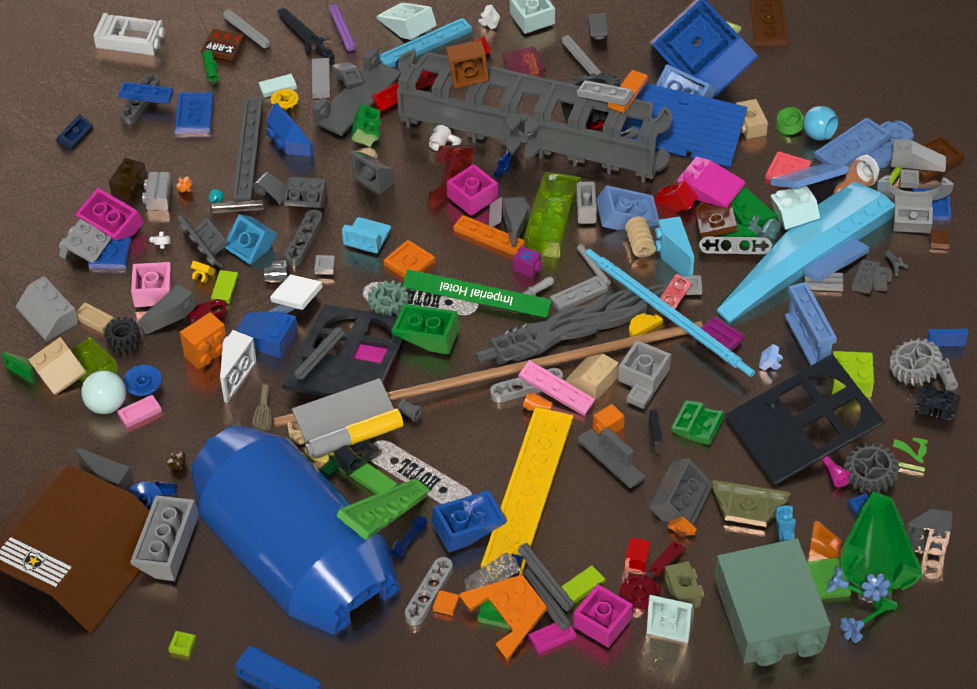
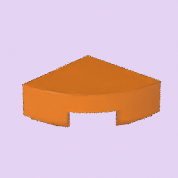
(683, 525)

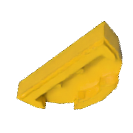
(643, 323)

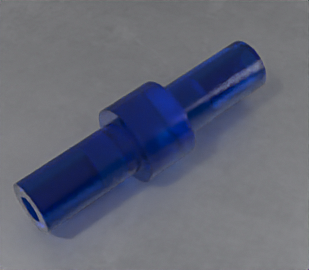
(502, 164)

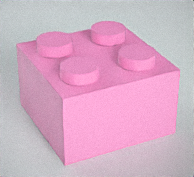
(151, 283)

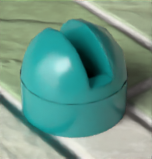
(216, 196)

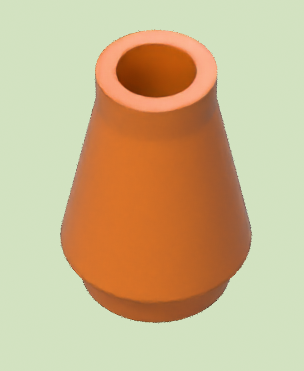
(534, 400)

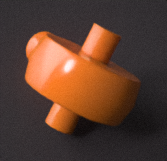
(184, 184)

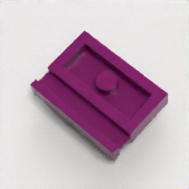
(723, 333)

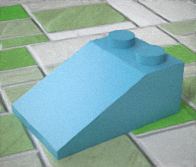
(674, 245)

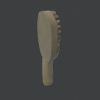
(263, 416)

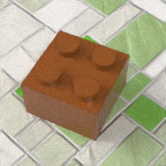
(467, 63)

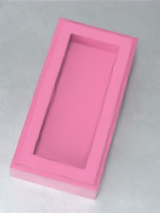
(139, 411)

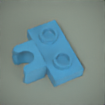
(785, 523)

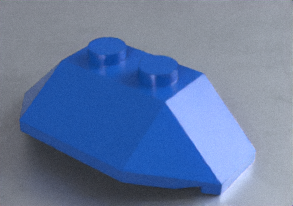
(287, 133)

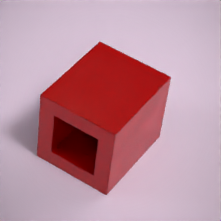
(637, 555)

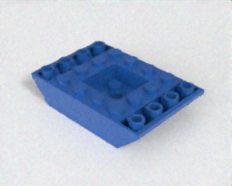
(717, 57)

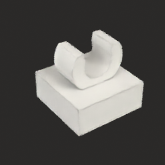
(490, 17)

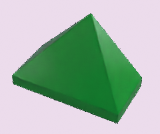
(19, 365)

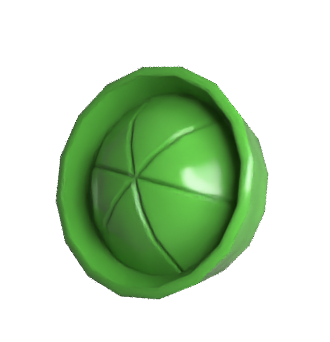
(789, 121)

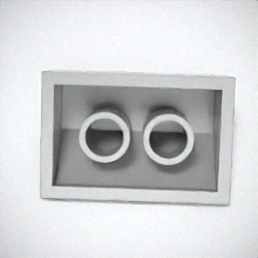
(46, 309)

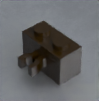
(127, 178)

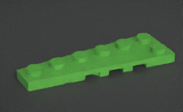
(379, 510)

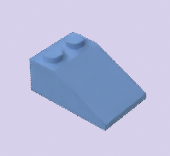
(681, 81)
(620, 205)

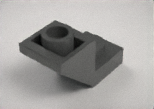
(598, 25)
(348, 73)

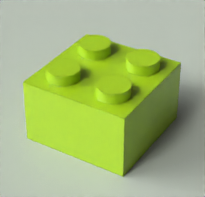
(859, 367)

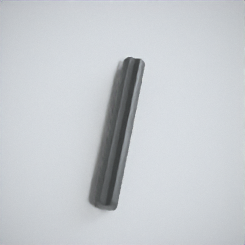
(320, 352)
(546, 577)
(552, 607)

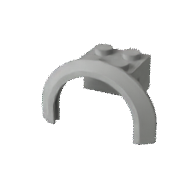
(913, 209)

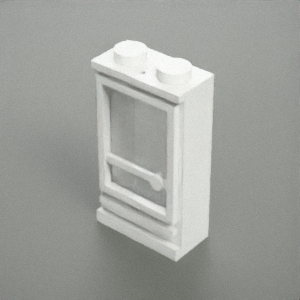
(129, 34)

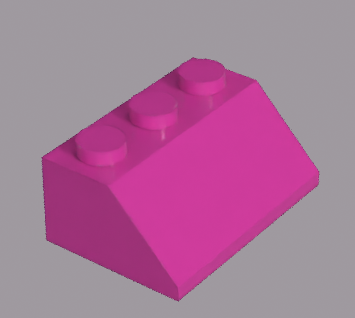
(110, 215)

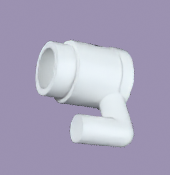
(441, 136)

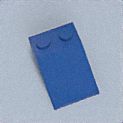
(270, 331)
(466, 520)

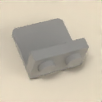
(84, 241)

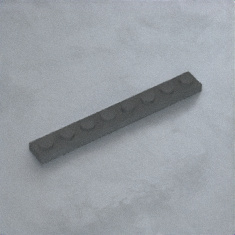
(247, 149)

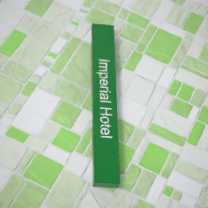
(477, 293)

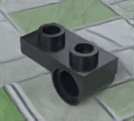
(353, 458)

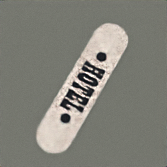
(430, 300)
(409, 467)

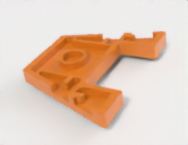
(515, 603)

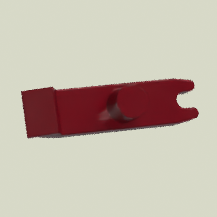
(666, 558)

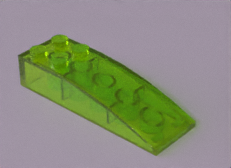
(551, 214)

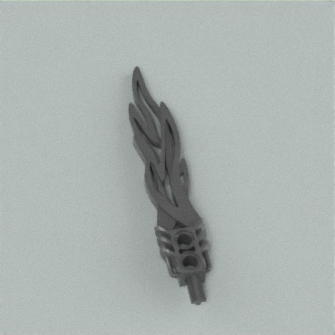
(582, 322)

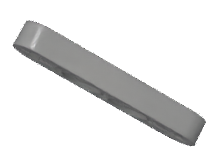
(735, 241)
(513, 394)
(426, 590)

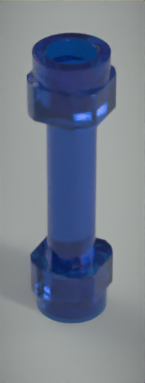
(418, 524)

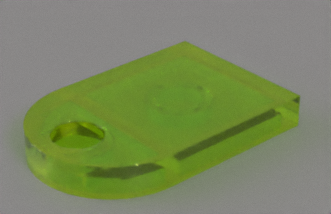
(93, 358)

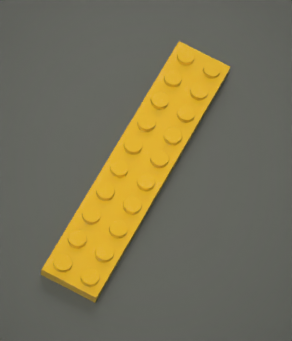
(530, 483)

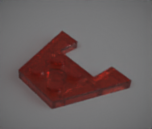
(456, 160)

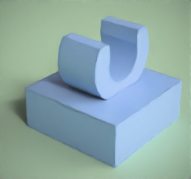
(770, 358)

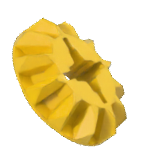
(286, 94)

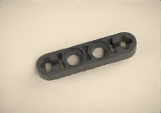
(135, 111)
(304, 237)

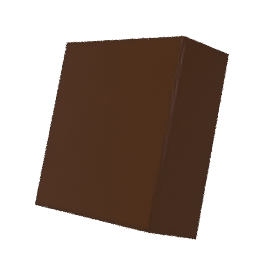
(940, 239)

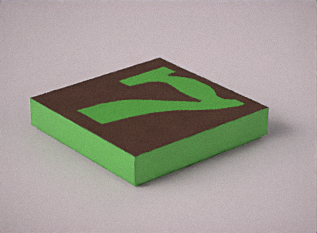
(910, 449)

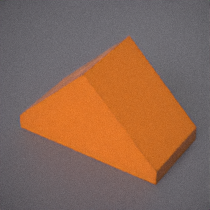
(824, 542)

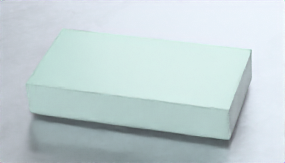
(270, 86)

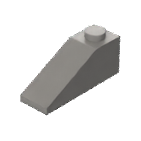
(916, 156)

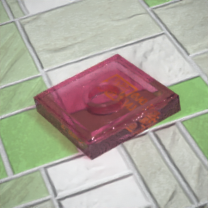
(524, 61)

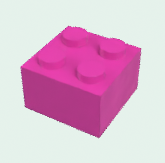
(472, 189)
(603, 615)

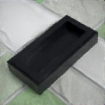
(655, 431)

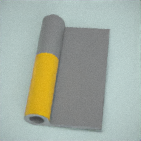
(346, 418)

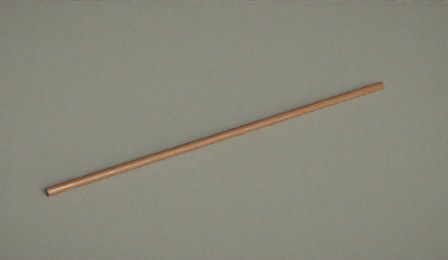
(517, 367)

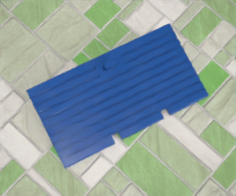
(698, 124)

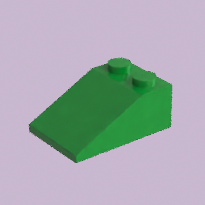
(427, 327)

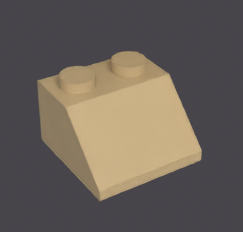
(57, 366)
(594, 375)

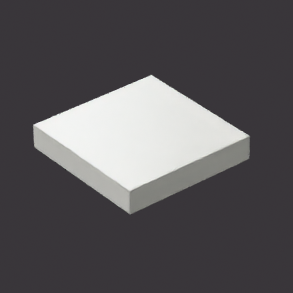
(296, 292)

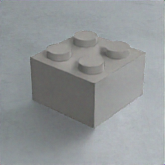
(644, 366)

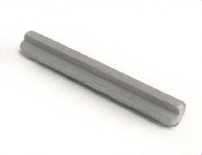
(246, 28)
(580, 55)

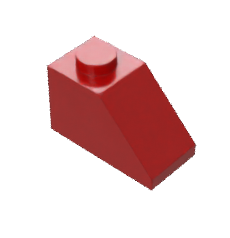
(676, 196)

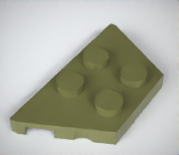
(748, 503)

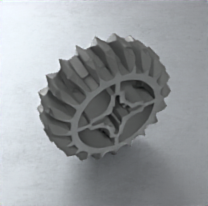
(879, 476)

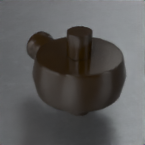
(177, 461)

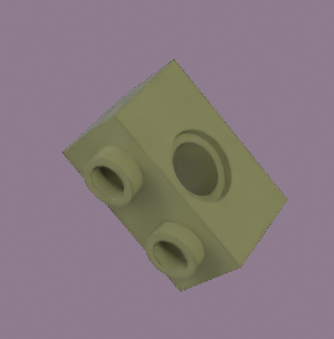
(679, 575)

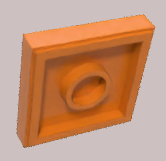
(409, 257)

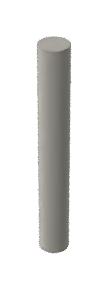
(598, 271)

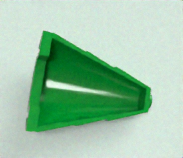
(880, 546)

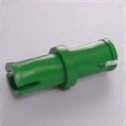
(210, 65)

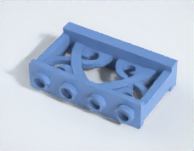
(809, 324)

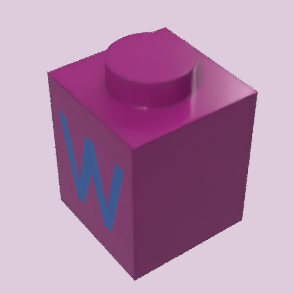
(527, 262)

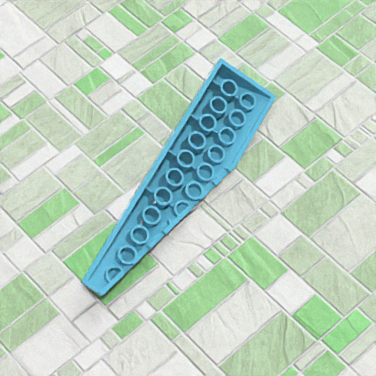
(842, 218)

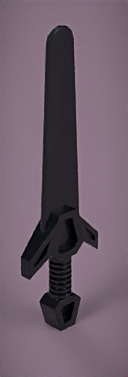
(312, 40)

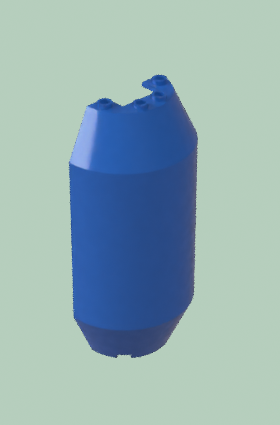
(285, 527)

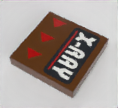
(223, 44)

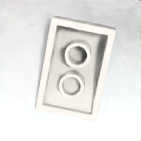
(236, 362)

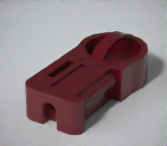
(206, 307)

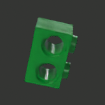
(366, 125)

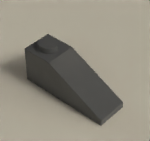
(515, 216)
(169, 309)
(105, 469)

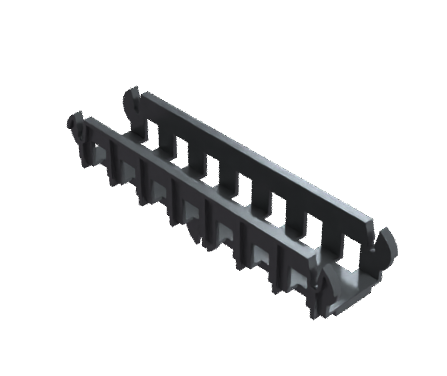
(515, 128)

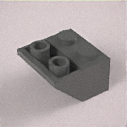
(306, 192)
(930, 531)

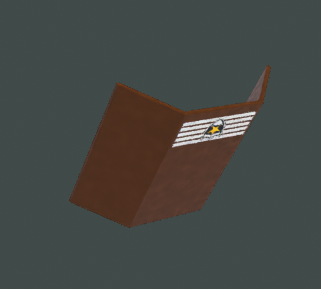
(74, 541)

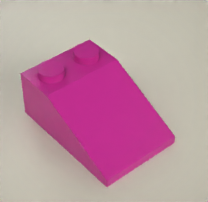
(711, 182)

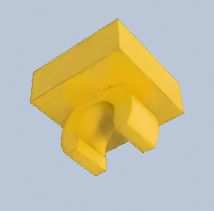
(202, 269)

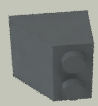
(371, 172)

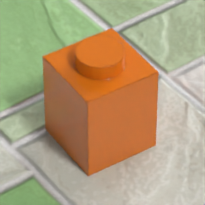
(608, 418)

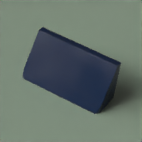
(74, 131)

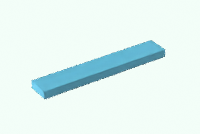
(428, 41)

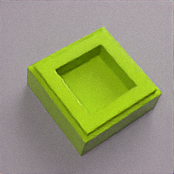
(182, 643)

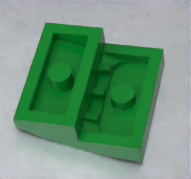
(697, 422)

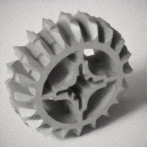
(916, 361)

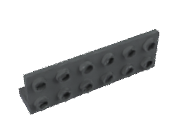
(340, 113)

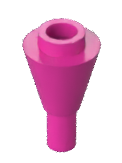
(838, 474)

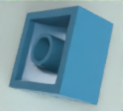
(250, 239)

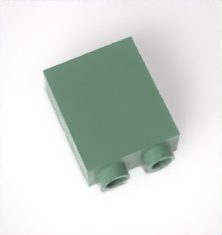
(771, 602)

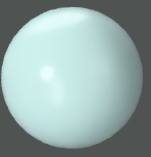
(103, 392)

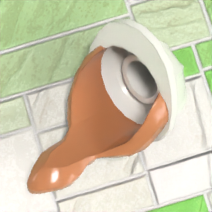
(863, 171)

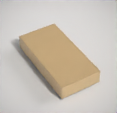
(93, 317)

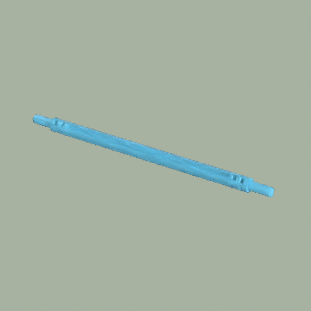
(670, 313)

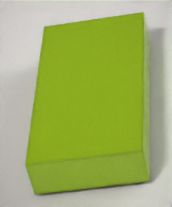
(225, 286)
(583, 584)

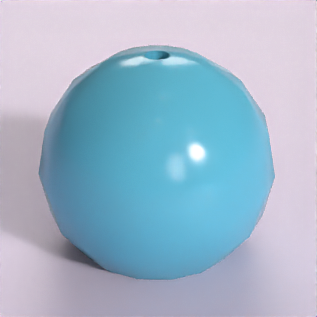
(820, 123)

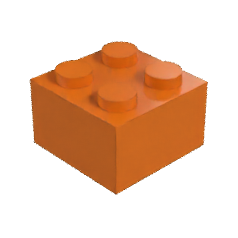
(203, 340)

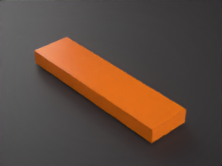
(486, 235)

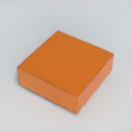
(446, 603)

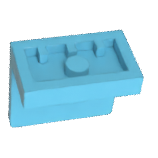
(365, 234)

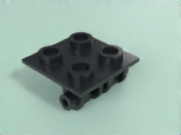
(934, 398)

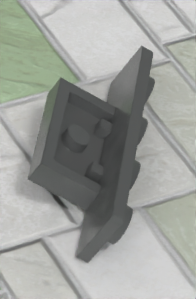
(208, 238)
(613, 454)

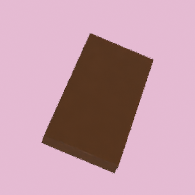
(768, 22)

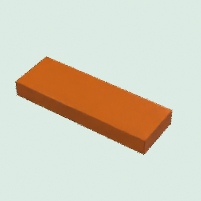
(635, 82)

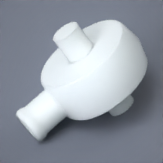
(160, 240)

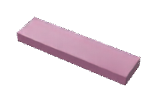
(556, 388)

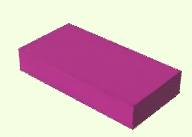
(550, 637)

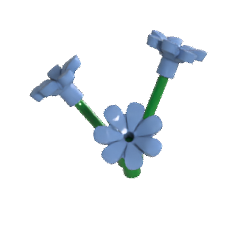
(875, 590)

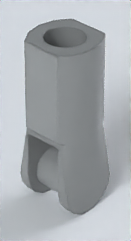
(947, 376)

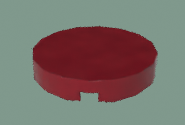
(637, 591)

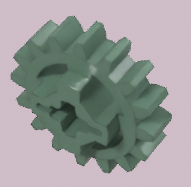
(386, 298)

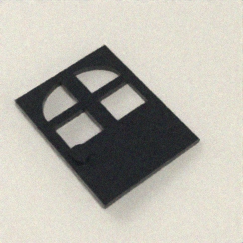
(343, 371)
(779, 438)

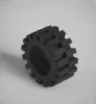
(125, 342)

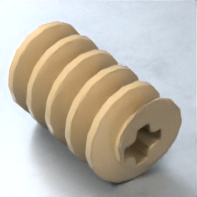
(640, 237)

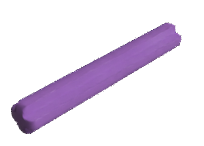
(342, 27)

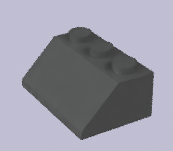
(681, 492)

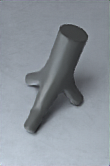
(895, 261)

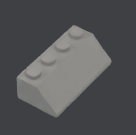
(165, 537)

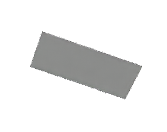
(495, 212)

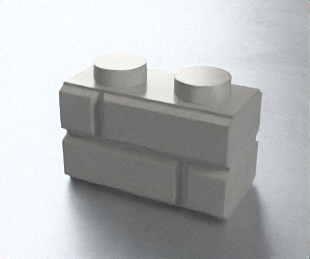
(157, 191)
(586, 202)

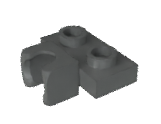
(871, 275)

